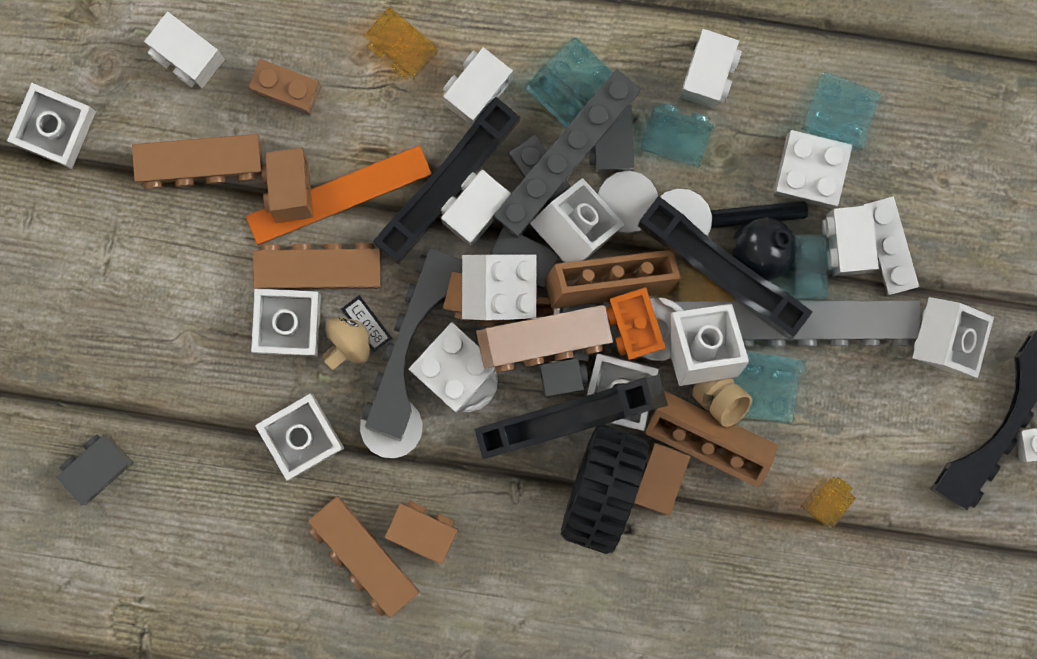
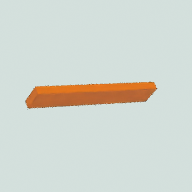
(347, 193)

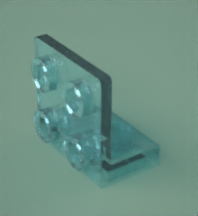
(569, 81)
(841, 111)
(677, 135)
(772, 385)

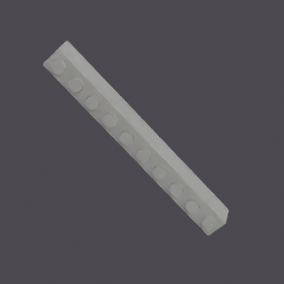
(829, 321)

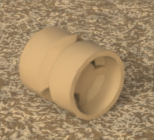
(724, 399)

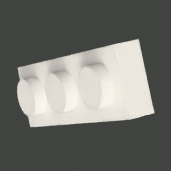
(892, 248)

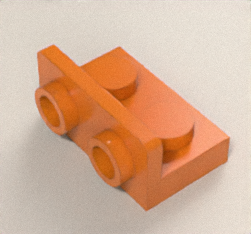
(635, 324)

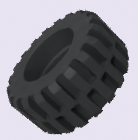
(605, 489)

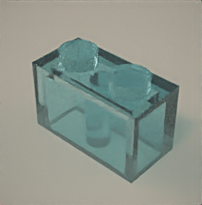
(810, 268)

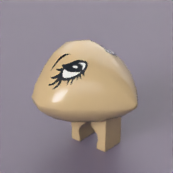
(350, 342)

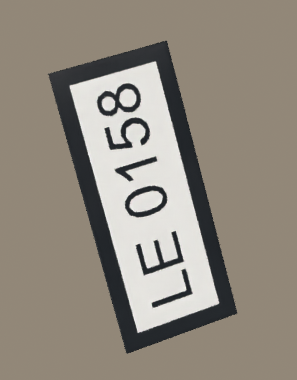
(359, 311)

